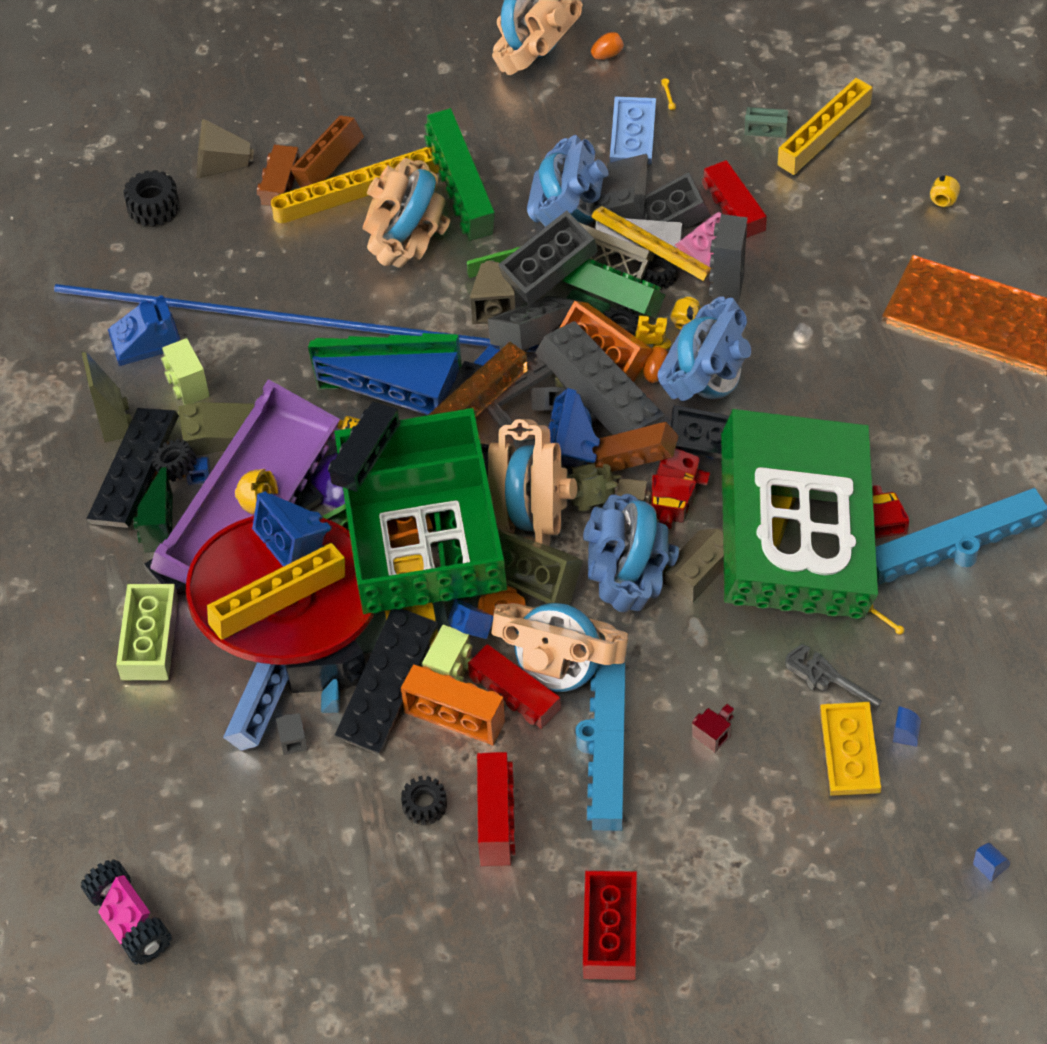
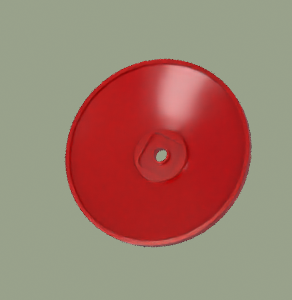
(293, 634)

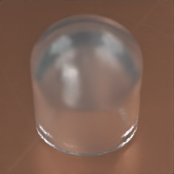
(801, 334)

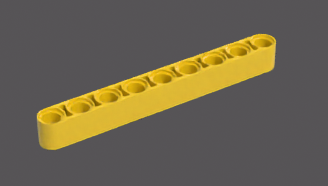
(338, 189)

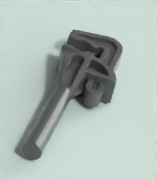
(820, 672)

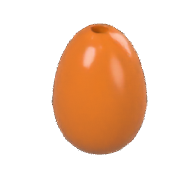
(607, 46)
(654, 363)

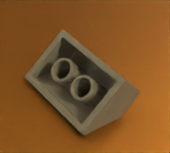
(697, 564)

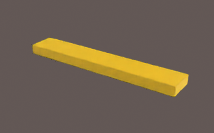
(652, 243)

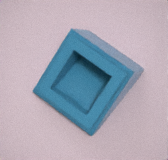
(331, 698)

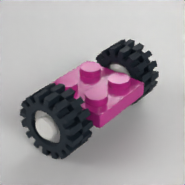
(125, 912)

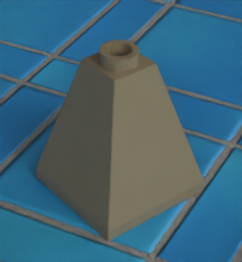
(220, 151)
(490, 294)

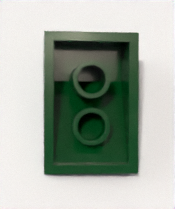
(155, 513)

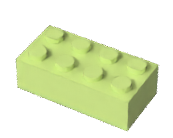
(147, 632)

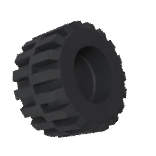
(151, 198)

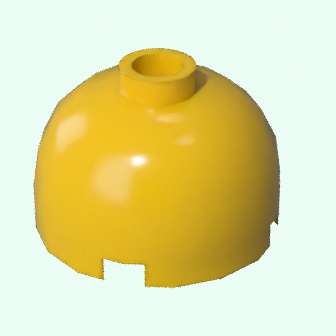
(253, 483)

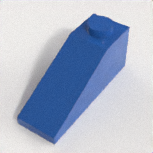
(470, 619)

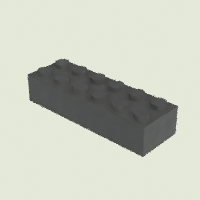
(598, 380)

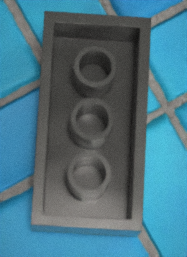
(548, 257)
(728, 257)

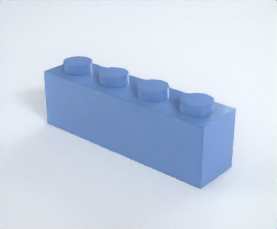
(256, 706)

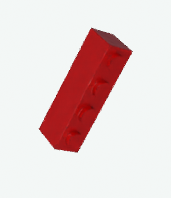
(734, 196)
(517, 687)

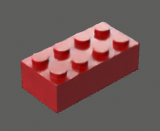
(495, 809)
(610, 925)

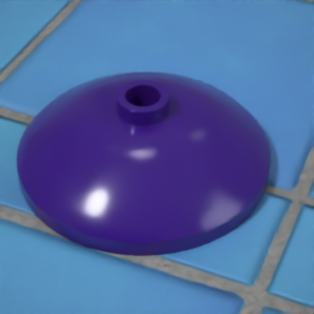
(332, 494)

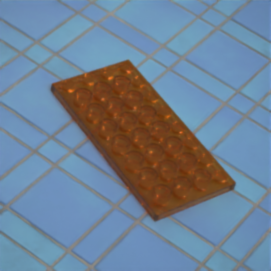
(971, 314)

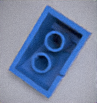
(143, 332)
(573, 430)
(287, 528)

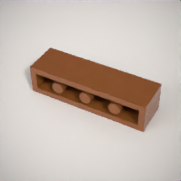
(327, 151)
(636, 447)

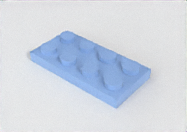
(632, 128)

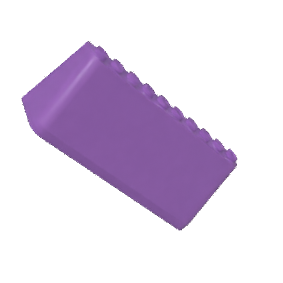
(279, 436)

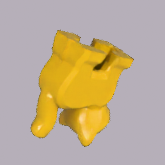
(653, 333)

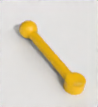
(665, 83)
(898, 628)

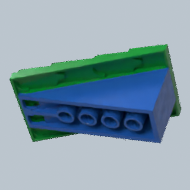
(394, 368)

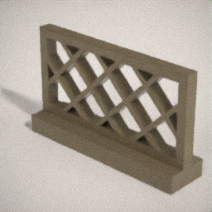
(622, 247)

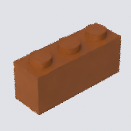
(277, 175)

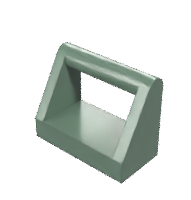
(766, 122)

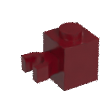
(713, 728)

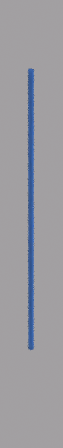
(271, 315)

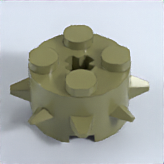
(593, 485)

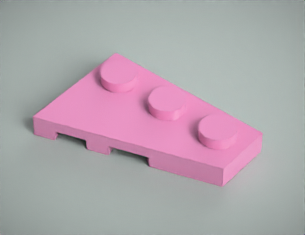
(698, 242)

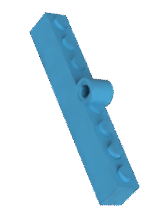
(960, 536)
(605, 741)

